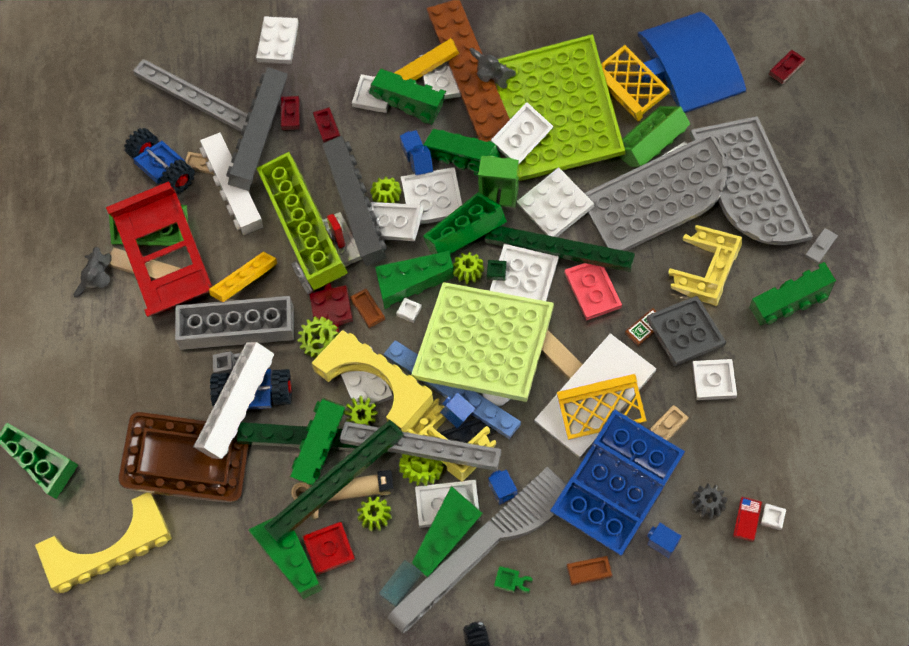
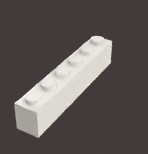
(239, 200)
(234, 400)

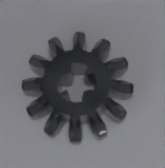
(476, 634)

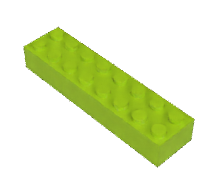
(302, 221)

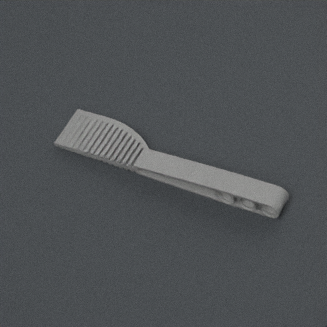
(518, 518)

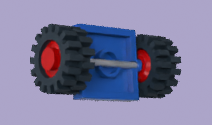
(159, 160)
(275, 385)

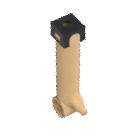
(363, 486)

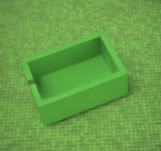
(501, 174)

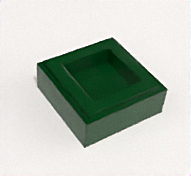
(496, 270)

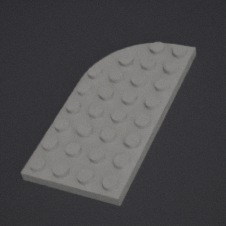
(756, 189)
(659, 194)

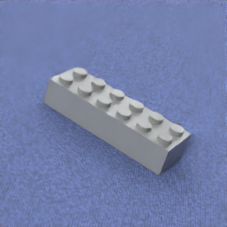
(234, 322)

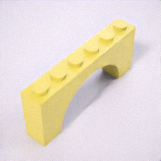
(348, 355)
(69, 568)

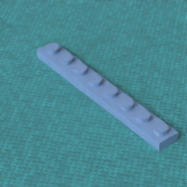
(484, 409)

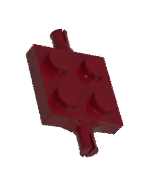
(332, 305)

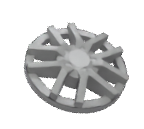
(301, 276)

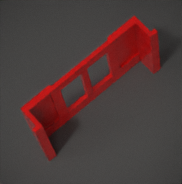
(143, 216)

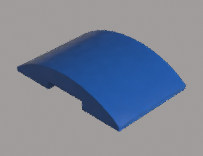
(695, 61)
(617, 482)

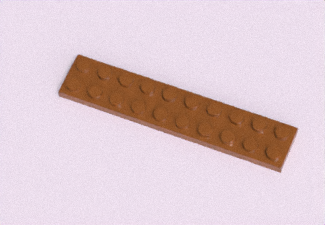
(479, 97)

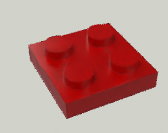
(328, 548)

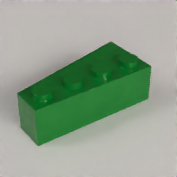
(408, 95)
(458, 149)
(465, 224)
(412, 276)
(793, 295)
(318, 441)
(41, 462)
(446, 531)
(289, 559)

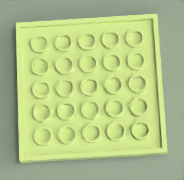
(483, 341)

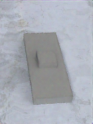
(821, 245)

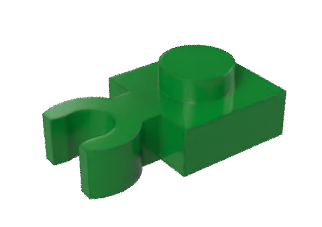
(509, 579)

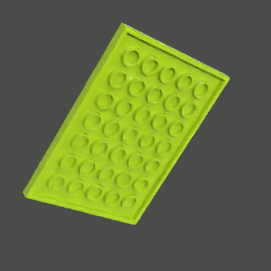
(571, 93)

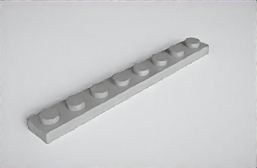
(191, 94)
(429, 447)

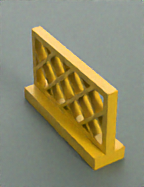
(621, 95)
(592, 391)

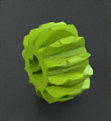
(385, 190)
(463, 272)
(369, 413)
(366, 513)

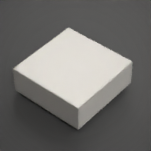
(409, 310)
(773, 517)

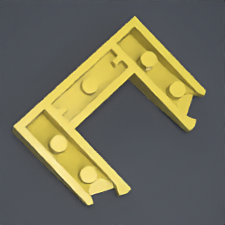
(726, 250)
(431, 421)

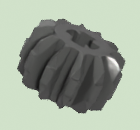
(717, 504)

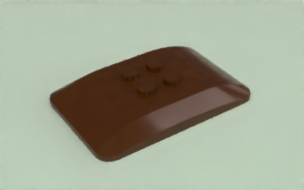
(163, 460)

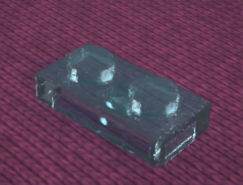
(400, 583)

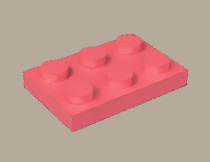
(593, 290)

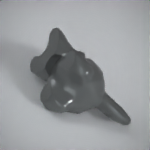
(491, 68)
(93, 274)

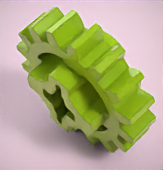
(310, 333)
(420, 469)

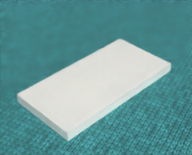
(607, 362)

